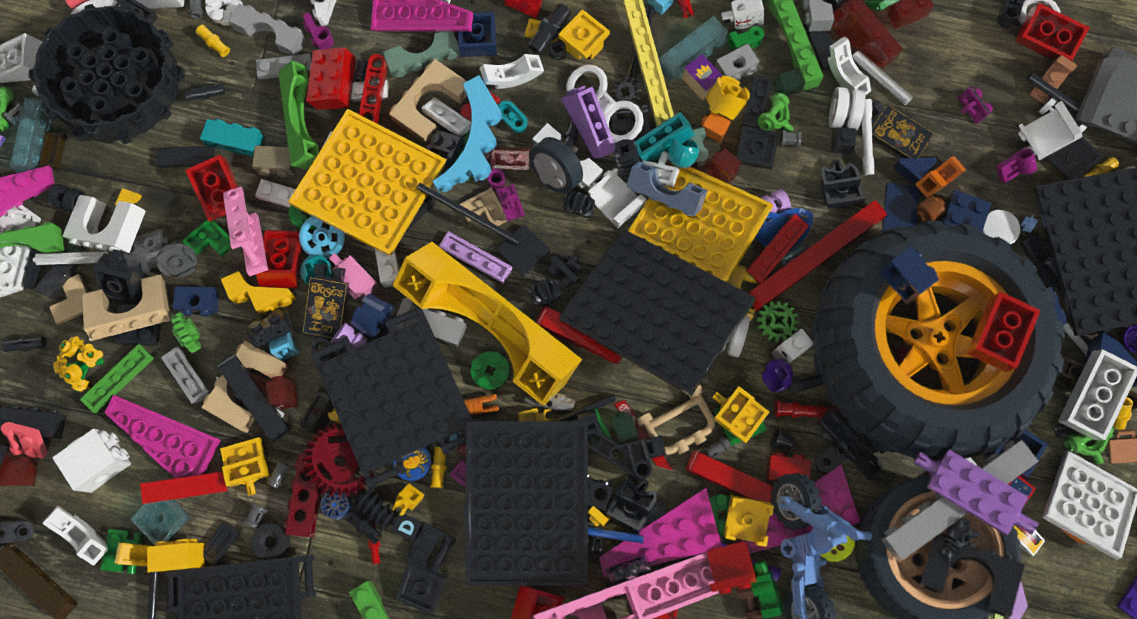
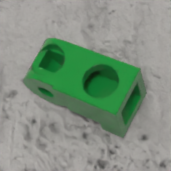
(752, 37)

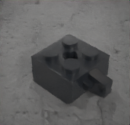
(119, 277)

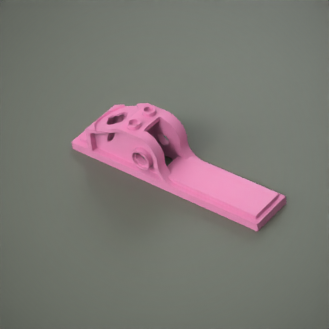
(649, 594)

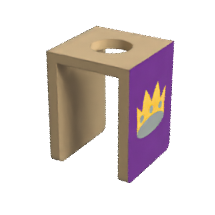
(701, 76)

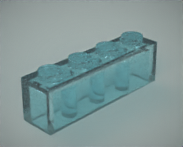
(699, 42)
(29, 136)

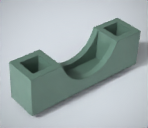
(403, 62)

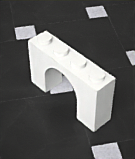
(118, 234)

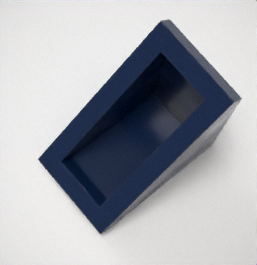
(914, 168)

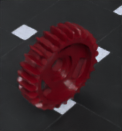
(324, 453)

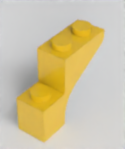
(263, 298)

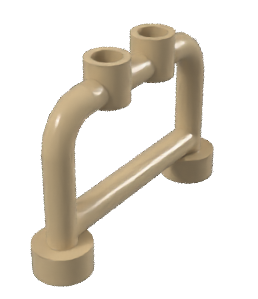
(698, 437)

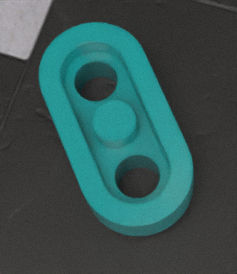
(513, 117)

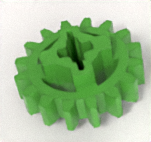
(772, 316)
(186, 332)

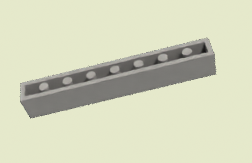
(942, 513)

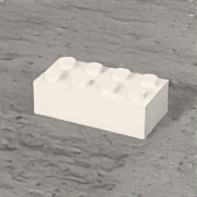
(1099, 395)

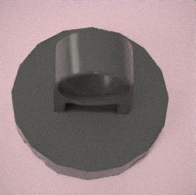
(176, 259)

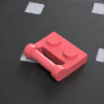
(30, 440)

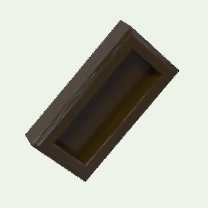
(52, 150)

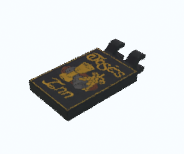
(898, 131)
(325, 302)

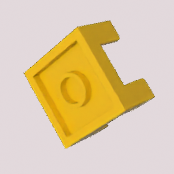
(748, 520)

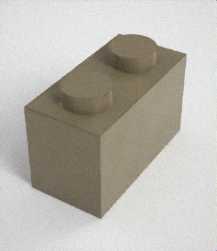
(272, 160)

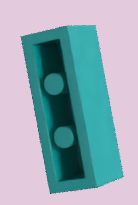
(231, 137)
(659, 139)

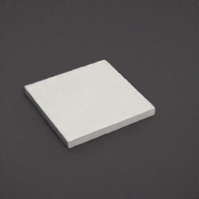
(1091, 505)

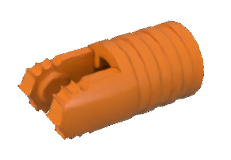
(475, 405)

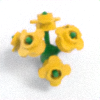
(71, 371)

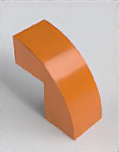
(940, 177)

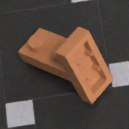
(1055, 75)

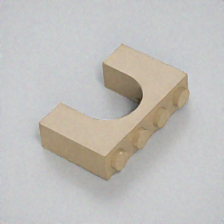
(435, 78)
(150, 311)
(221, 400)

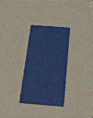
(901, 205)

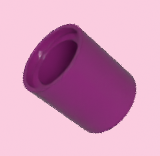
(496, 173)

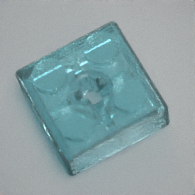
(148, 516)

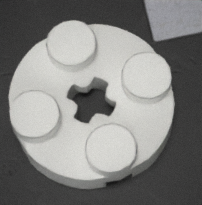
(218, 15)

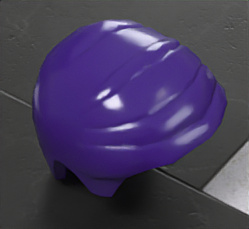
(777, 375)

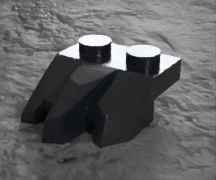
(841, 185)
(632, 505)
(628, 569)

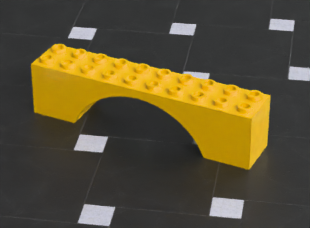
(440, 282)

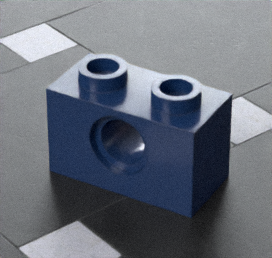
(186, 296)

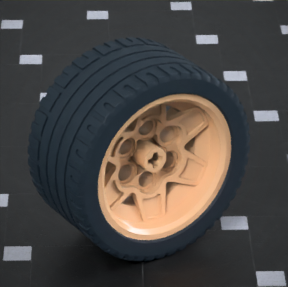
(892, 580)

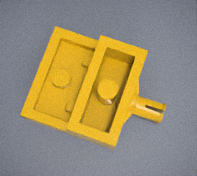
(740, 414)
(244, 464)

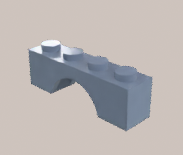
(644, 180)

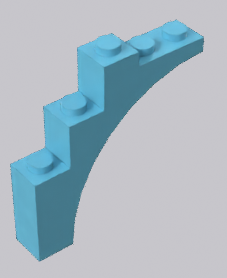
(481, 139)

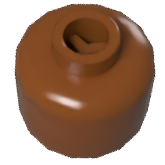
(931, 209)

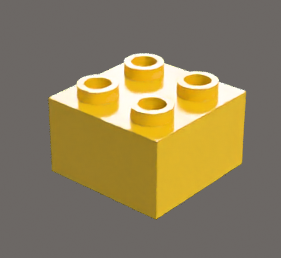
(175, 555)

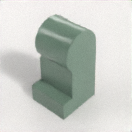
(703, 152)

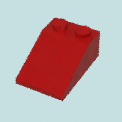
(209, 182)
(283, 260)

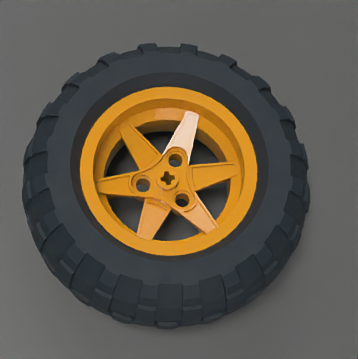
(879, 393)

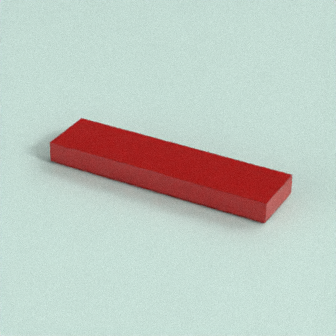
(777, 248)
(182, 487)

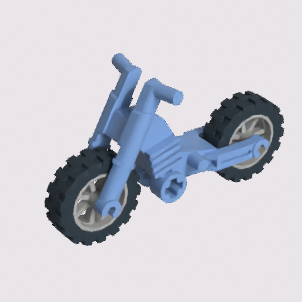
(829, 530)

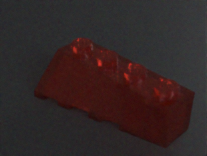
(866, 32)

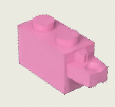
(359, 280)

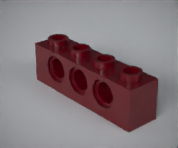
(306, 527)

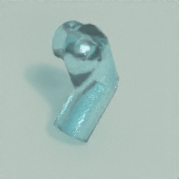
(792, 254)

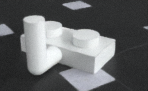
(666, 174)

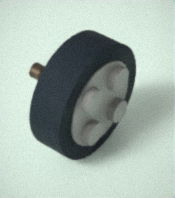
(556, 165)

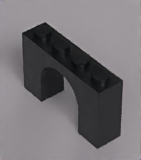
(1004, 572)

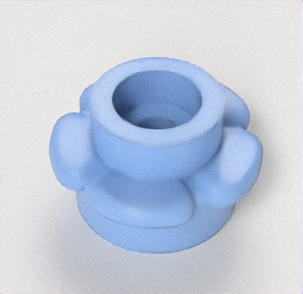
(1028, 224)

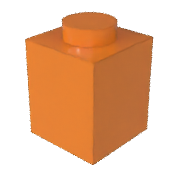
(715, 126)

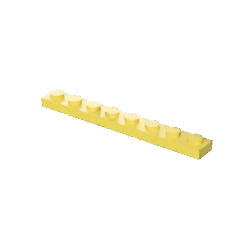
(648, 61)

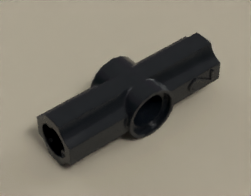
(549, 29)

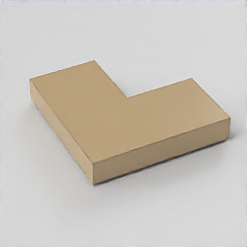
(487, 204)
(73, 304)

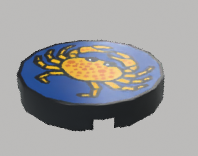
(417, 465)

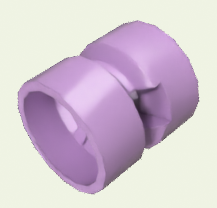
(779, 200)
(355, 339)

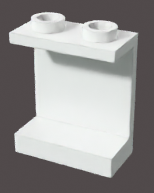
(1050, 132)
(615, 199)

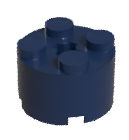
(371, 316)

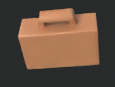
(1123, 449)

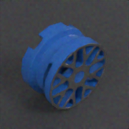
(335, 507)

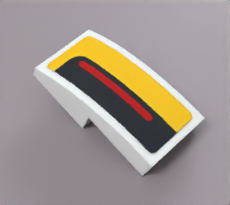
(1029, 542)

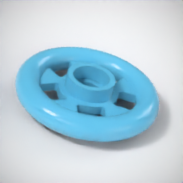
(305, 236)

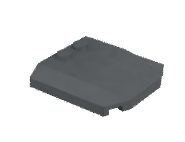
(1112, 98)

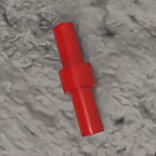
(374, 550)

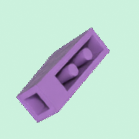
(589, 120)

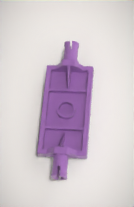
(977, 492)

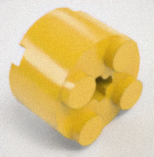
(727, 97)

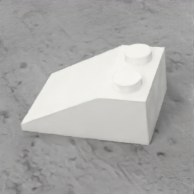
(17, 58)

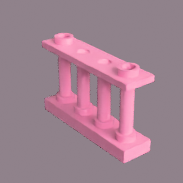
(245, 231)

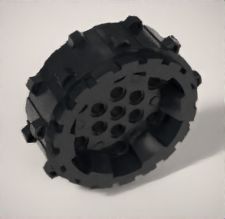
(91, 37)

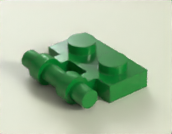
(113, 539)

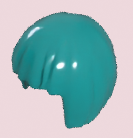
(682, 155)
(308, 267)

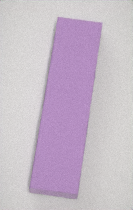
(475, 257)

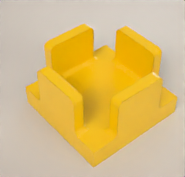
(584, 36)

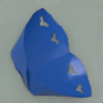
(772, 227)

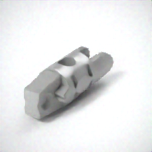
(558, 402)

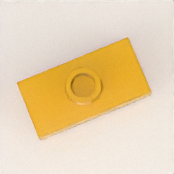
(131, 554)

